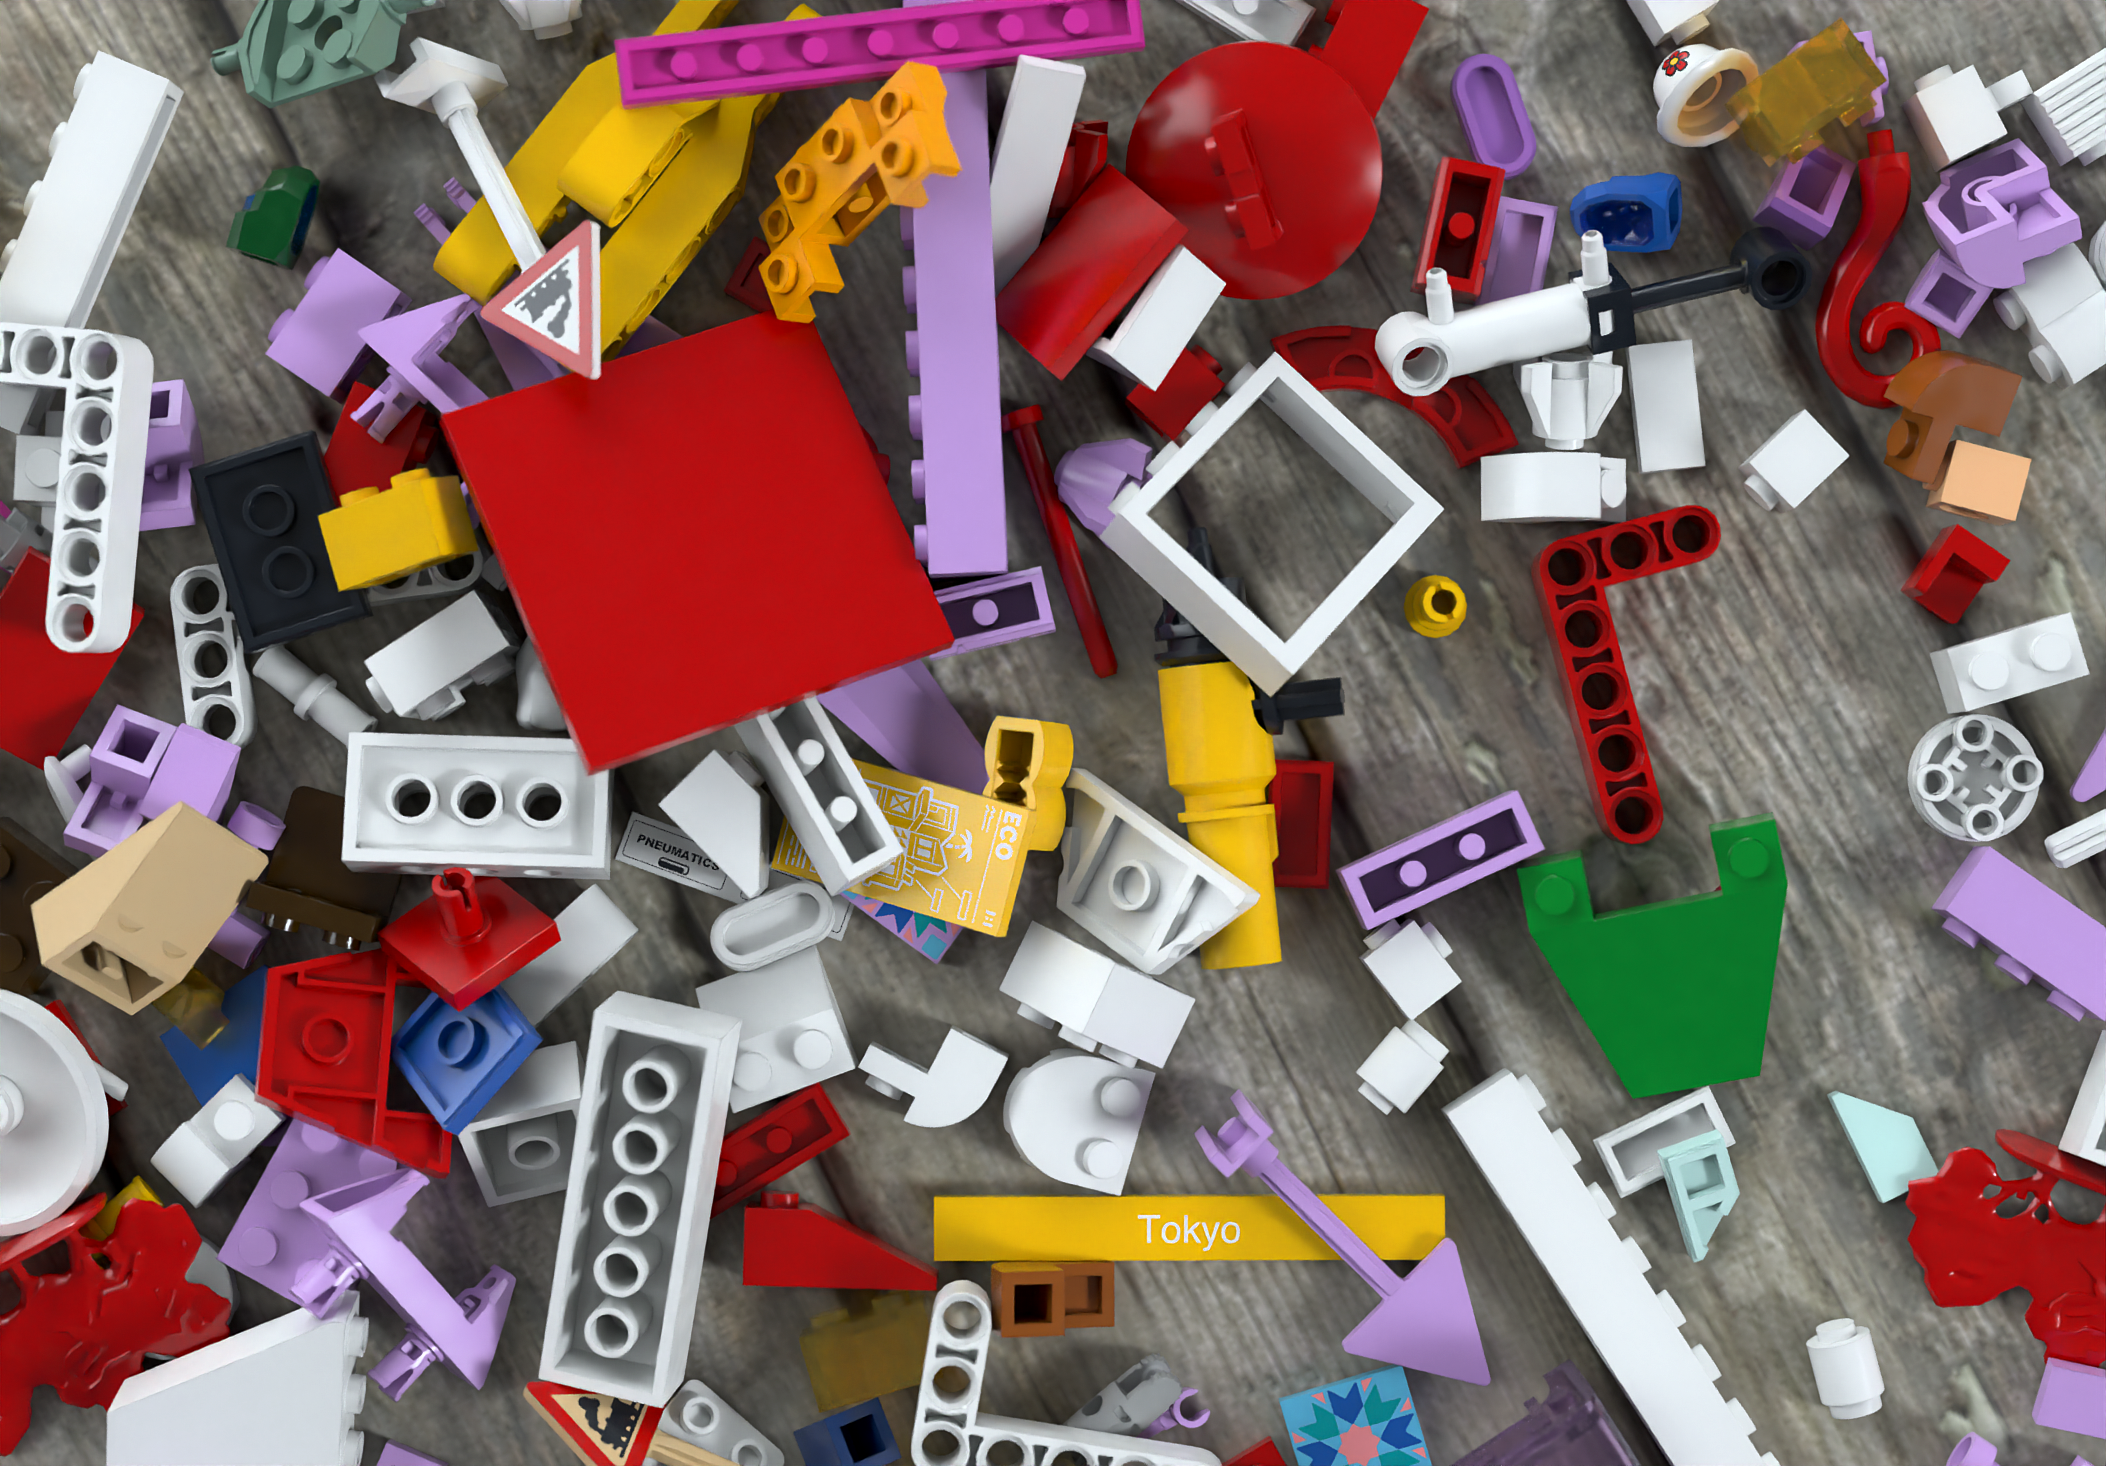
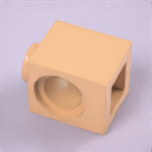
(1979, 483)

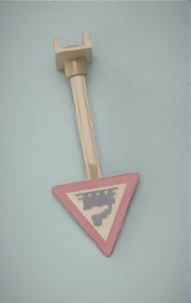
(612, 1429)

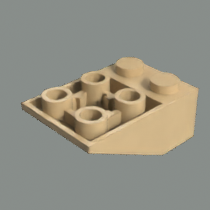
(146, 907)

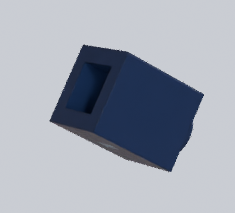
(849, 1438)

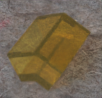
(194, 1008)

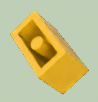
(398, 530)

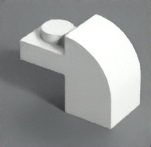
(1553, 488)
(948, 1091)
(216, 1142)

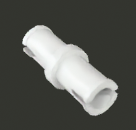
(312, 694)

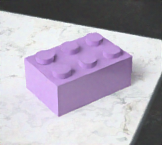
(273, 1235)

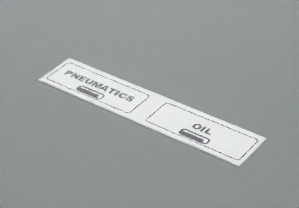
(676, 856)

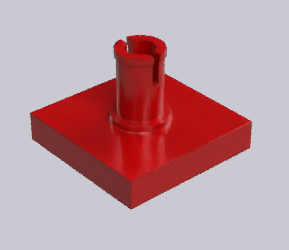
(468, 936)

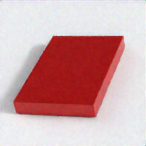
(1086, 271)
(39, 683)

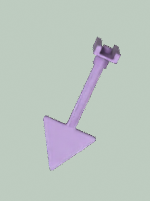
(1421, 1317)

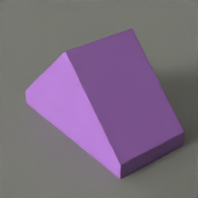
(1806, 197)

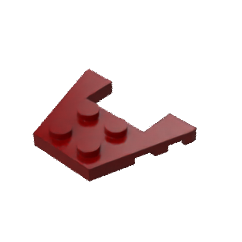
(330, 1056)

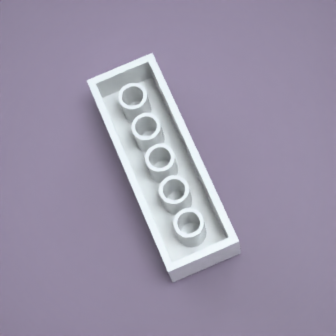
(639, 1197)

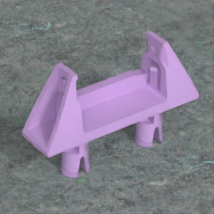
(416, 371)
(438, 1328)

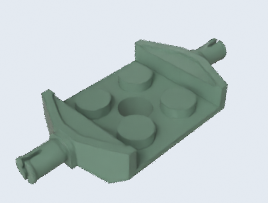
(313, 45)

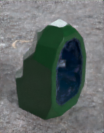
(276, 218)

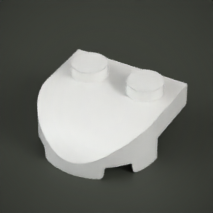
(1078, 1117)

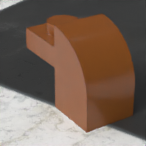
(1937, 395)
(1050, 1296)

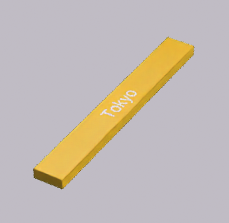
(1176, 1227)

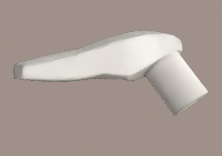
(62, 780)

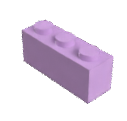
(1439, 859)
(2029, 930)

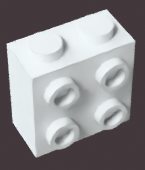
(443, 658)

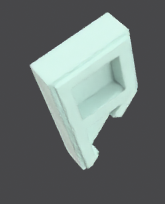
(1884, 1144)
(1699, 1187)

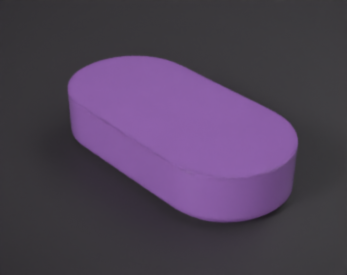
(1493, 114)

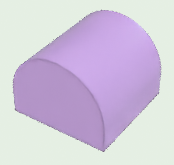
(1946, 294)

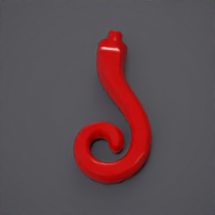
(1885, 201)

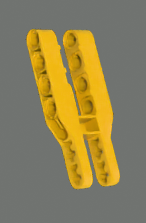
(606, 163)

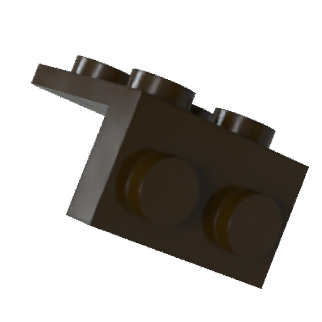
(312, 882)

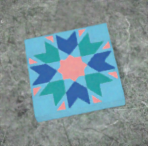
(1356, 1422)

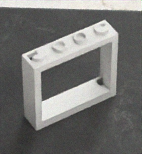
(1204, 598)

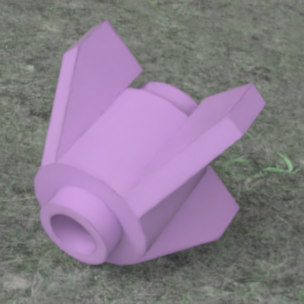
(1097, 475)

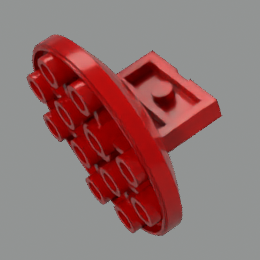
(1261, 164)

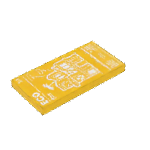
(958, 849)

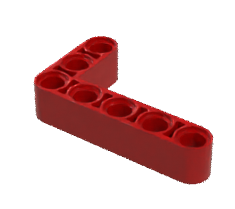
(1604, 655)

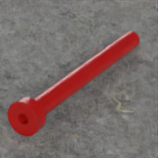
(1061, 537)

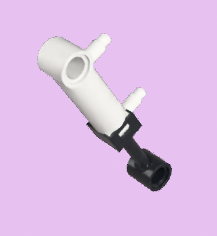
(1588, 311)

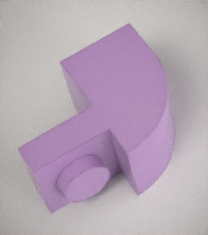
(171, 450)
(120, 776)

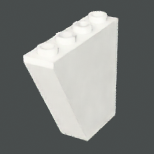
(251, 1399)

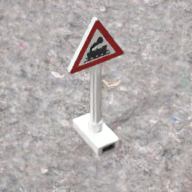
(558, 291)

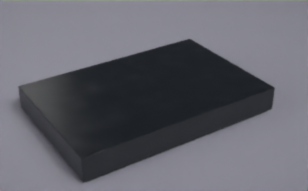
(270, 543)

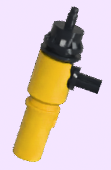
(1223, 758)

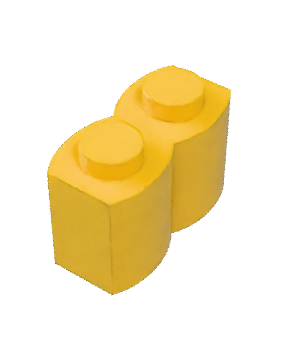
(1028, 768)

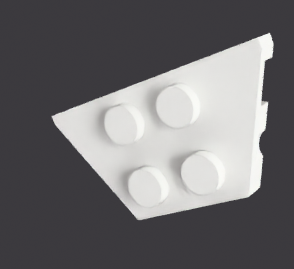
(1140, 881)

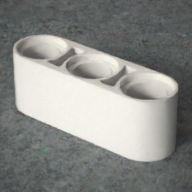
(590, 935)

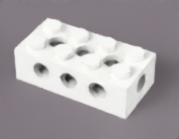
(453, 771)

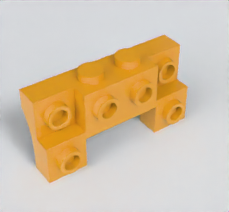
(847, 178)

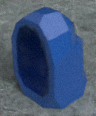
(1631, 212)

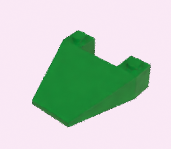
(1672, 983)

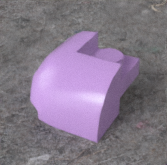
(1999, 214)

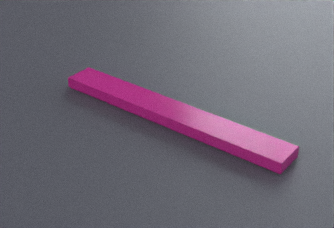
(869, 47)

